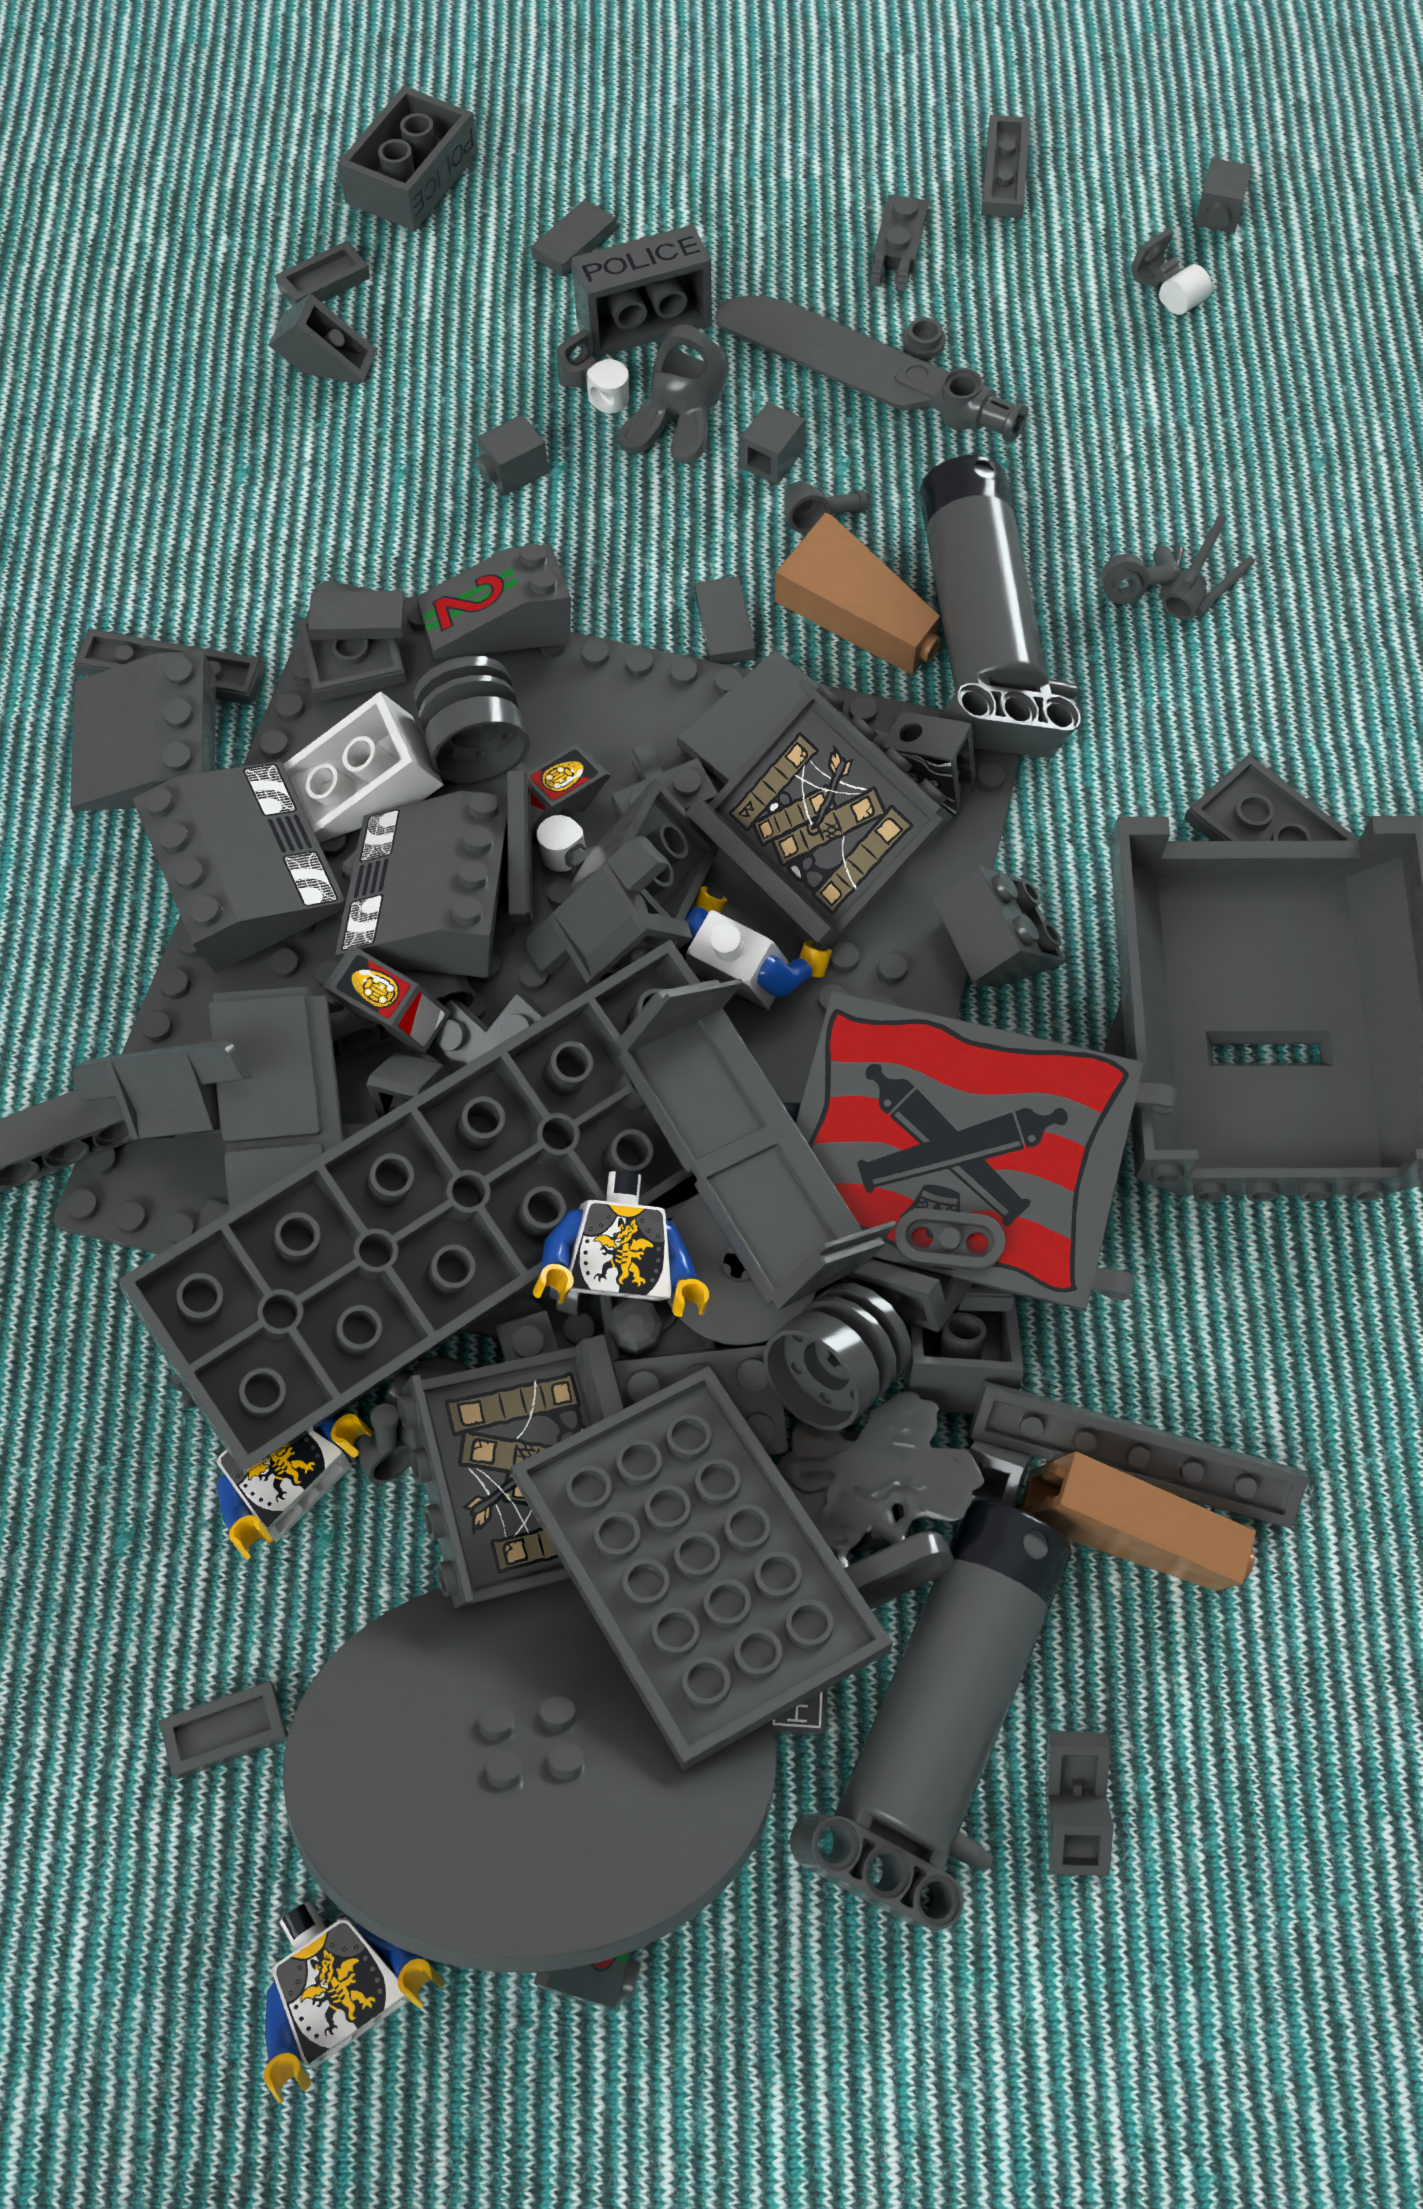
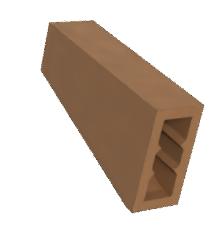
(857, 597)
(1139, 1522)

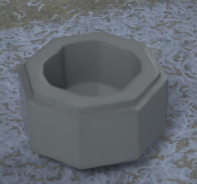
(635, 1326)

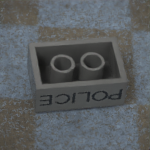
(408, 158)
(643, 289)

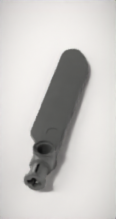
(869, 364)

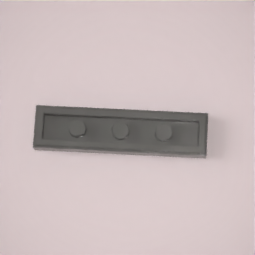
(235, 674)

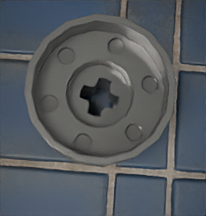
(471, 719)
(837, 1356)

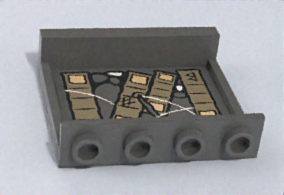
(823, 816)
(467, 1439)

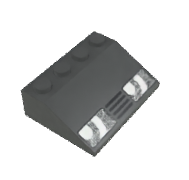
(239, 859)
(428, 884)

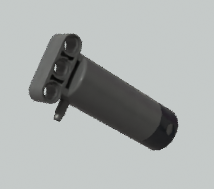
(991, 613)
(941, 1720)

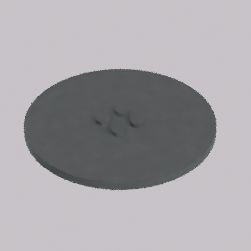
(505, 1792)

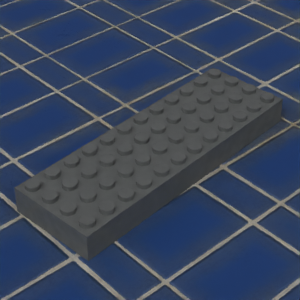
(406, 1224)

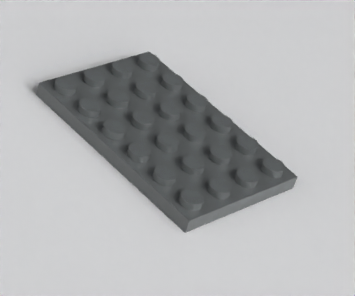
(699, 1565)

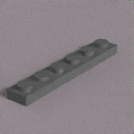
(1155, 1456)

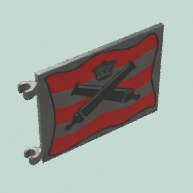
(978, 1123)

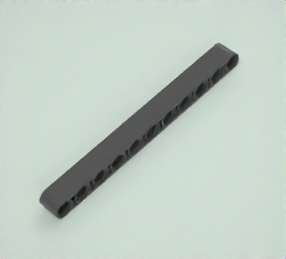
(74, 1129)

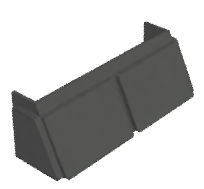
(292, 1101)
(742, 1145)

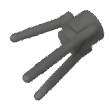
(1188, 591)

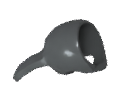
(679, 389)

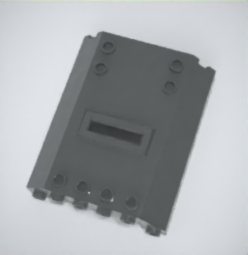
(1275, 952)

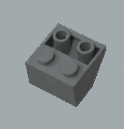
(998, 927)

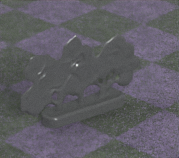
(856, 1483)

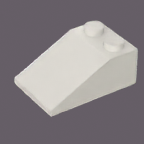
(362, 768)

